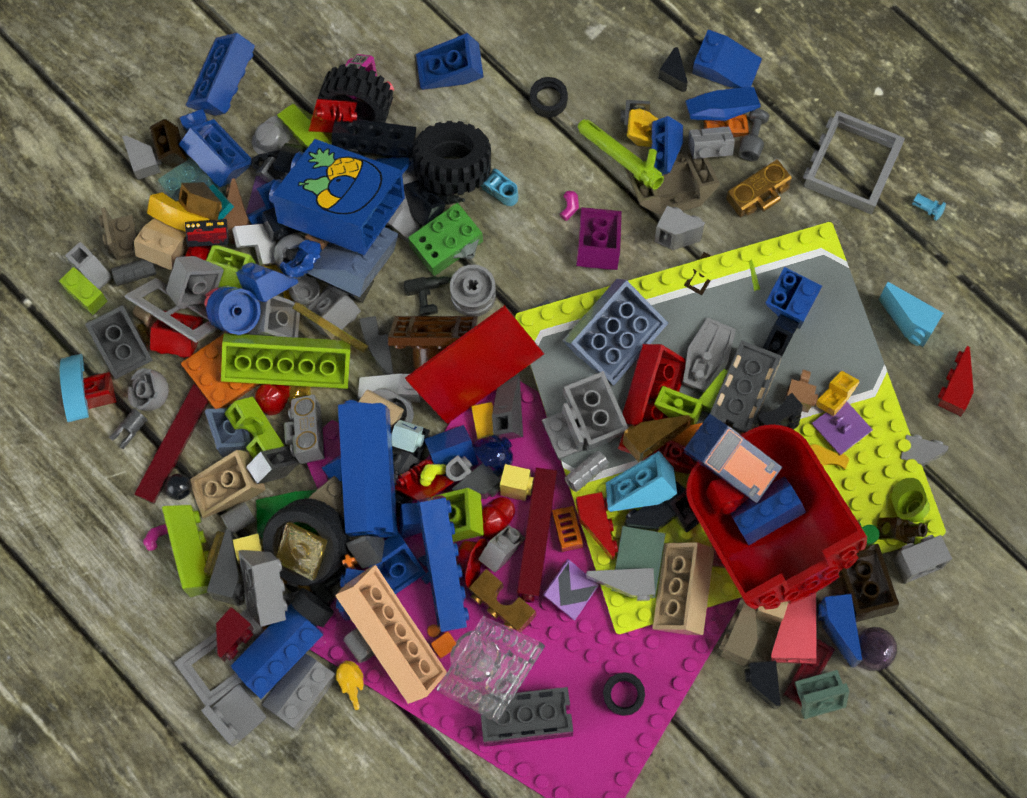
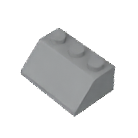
(595, 410)
(263, 586)
(300, 691)

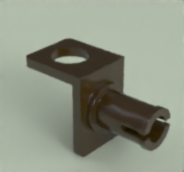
(901, 529)

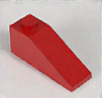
(724, 497)

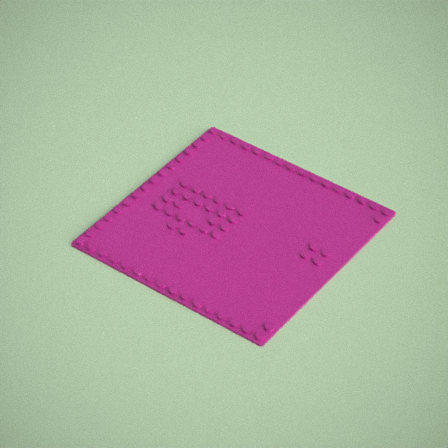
(577, 654)

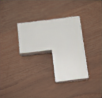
(256, 237)

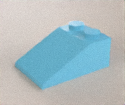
(910, 314)
(642, 485)

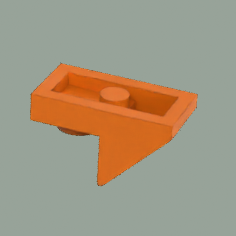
(443, 644)

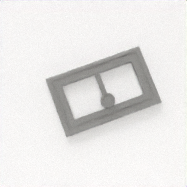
(195, 335)
(184, 665)

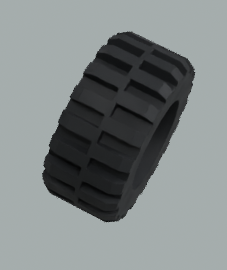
(452, 175)

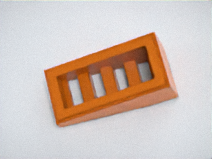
(573, 544)

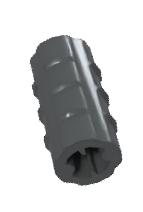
(133, 271)

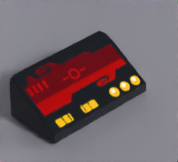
(207, 233)

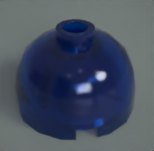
(494, 452)

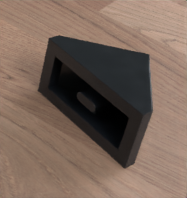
(673, 72)

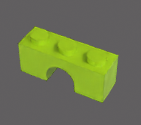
(249, 416)

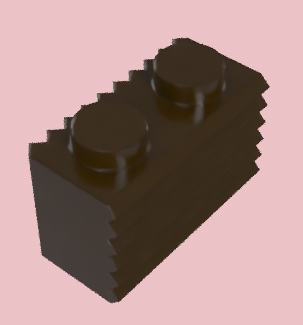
(167, 140)

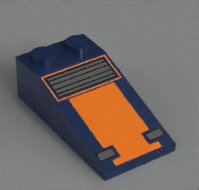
(732, 458)

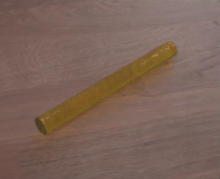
(329, 327)

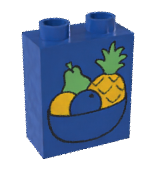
(338, 196)

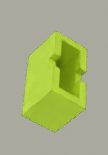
(83, 290)

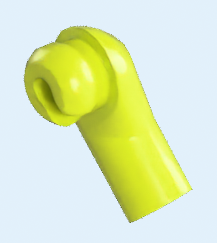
(430, 471)

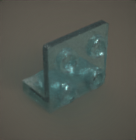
(184, 173)

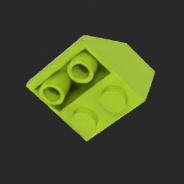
(231, 262)

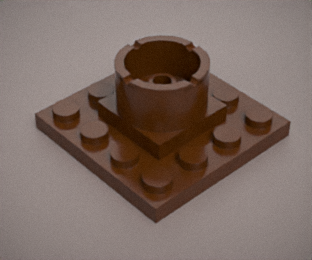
(428, 334)

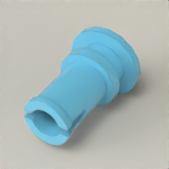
(929, 206)

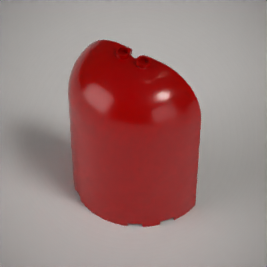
(798, 555)

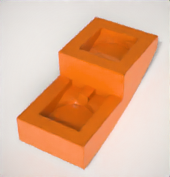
(738, 125)

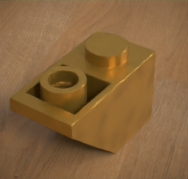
(199, 200)

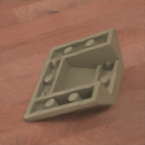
(685, 186)

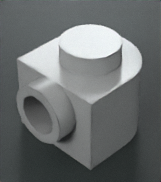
(458, 468)

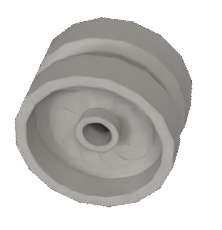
(473, 290)

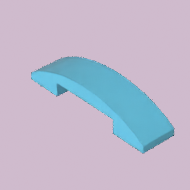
(73, 388)

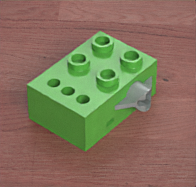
(446, 239)

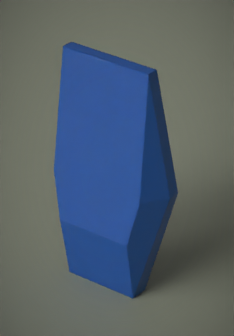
(723, 104)

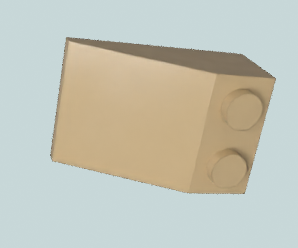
(160, 243)
(225, 484)

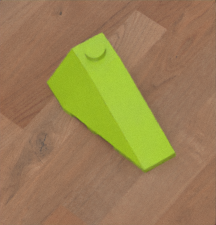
(298, 124)

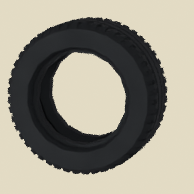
(327, 524)

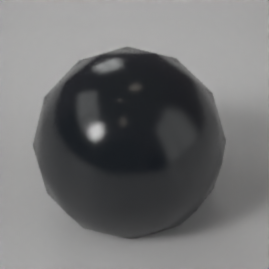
(178, 486)

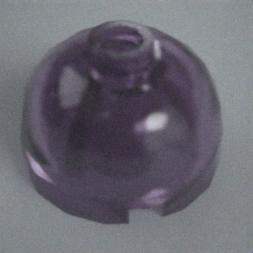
(872, 657)

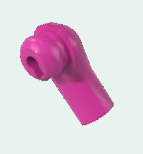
(572, 205)
(152, 536)

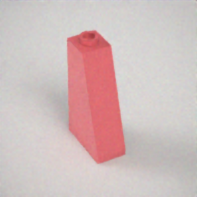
(797, 633)

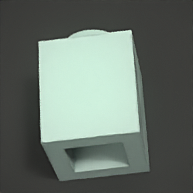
(407, 436)

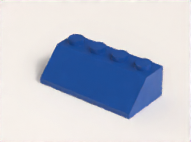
(221, 74)
(276, 651)

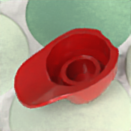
(272, 398)
(497, 516)

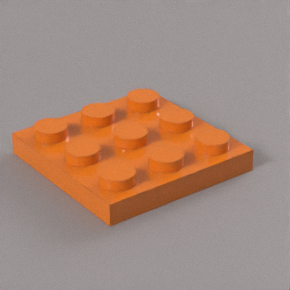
(205, 372)

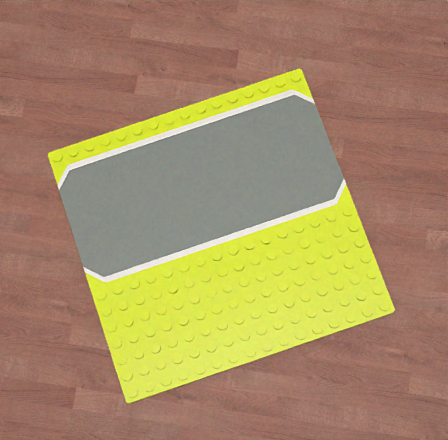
(831, 340)

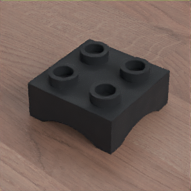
(786, 415)

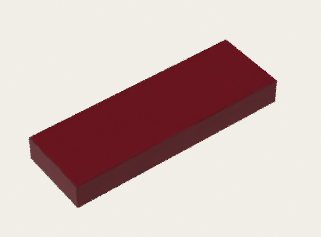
(823, 655)

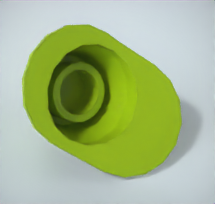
(910, 500)

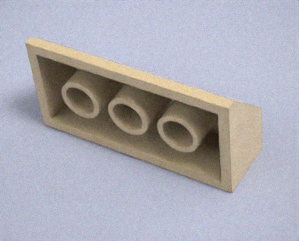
(683, 588)

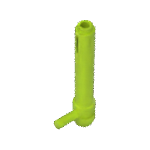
(643, 170)

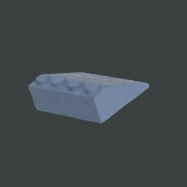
(353, 270)
(615, 330)

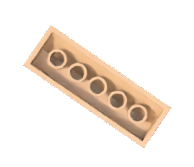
(391, 634)

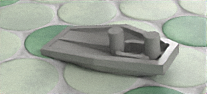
(708, 354)

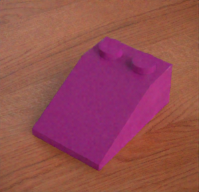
(599, 238)

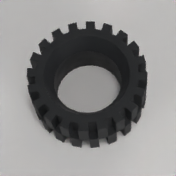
(361, 84)

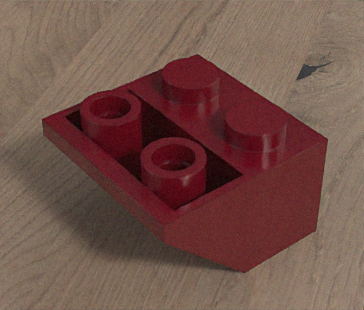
(231, 632)

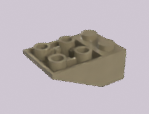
(743, 637)

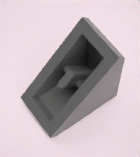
(367, 550)

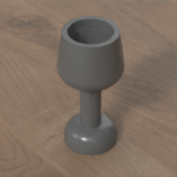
(751, 144)

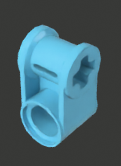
(498, 185)

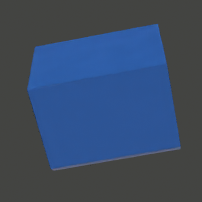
(449, 444)

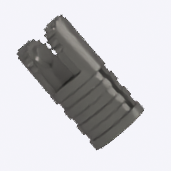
(132, 424)

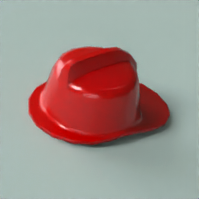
(468, 559)

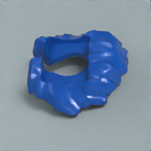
(303, 262)

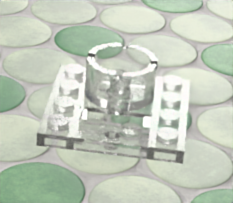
(489, 667)

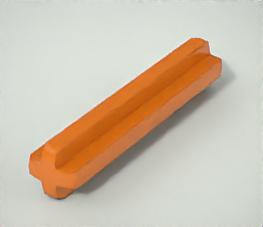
(350, 562)

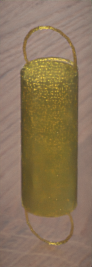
(144, 333)

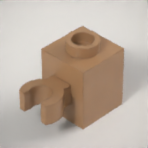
(803, 391)

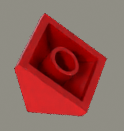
(99, 390)

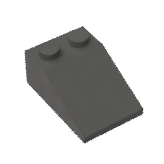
(119, 341)
(226, 579)

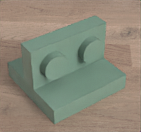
(822, 694)

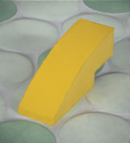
(170, 211)

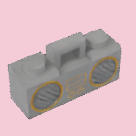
(306, 419)

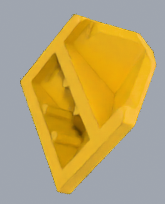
(640, 127)

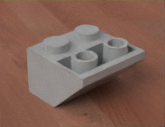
(678, 229)

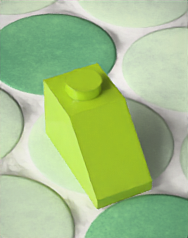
(678, 404)

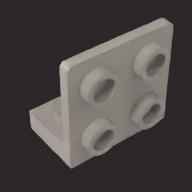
(564, 432)
(235, 715)

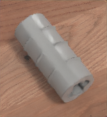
(586, 471)

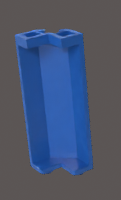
(367, 469)

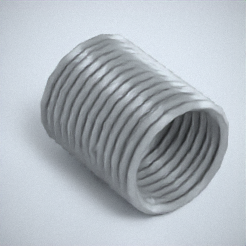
(238, 518)
(358, 646)

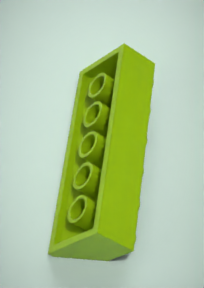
(285, 361)

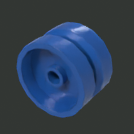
(233, 310)

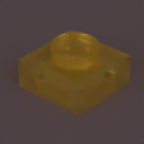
(298, 391)

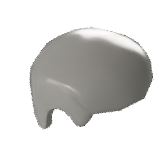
(306, 290)

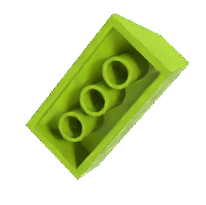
(188, 547)

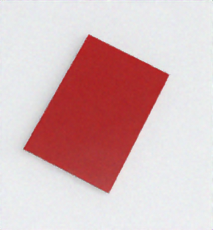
(475, 365)

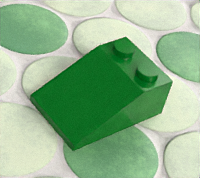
(269, 506)

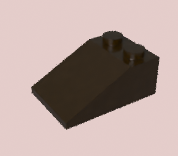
(870, 585)

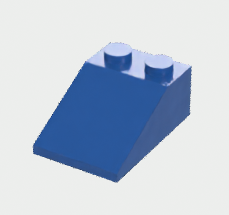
(725, 61)
(450, 63)
(840, 624)

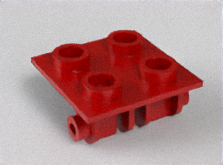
(327, 110)
(410, 484)

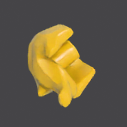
(349, 678)

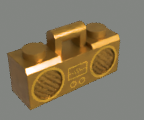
(759, 186)

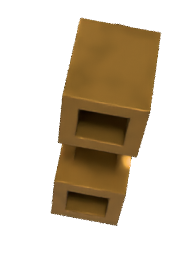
(486, 590)

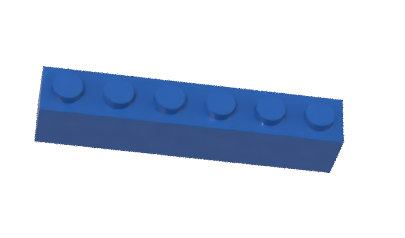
(442, 564)

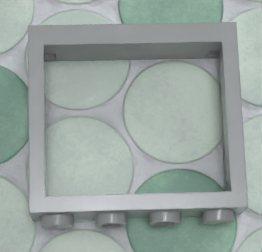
(867, 131)

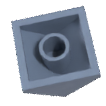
(224, 435)

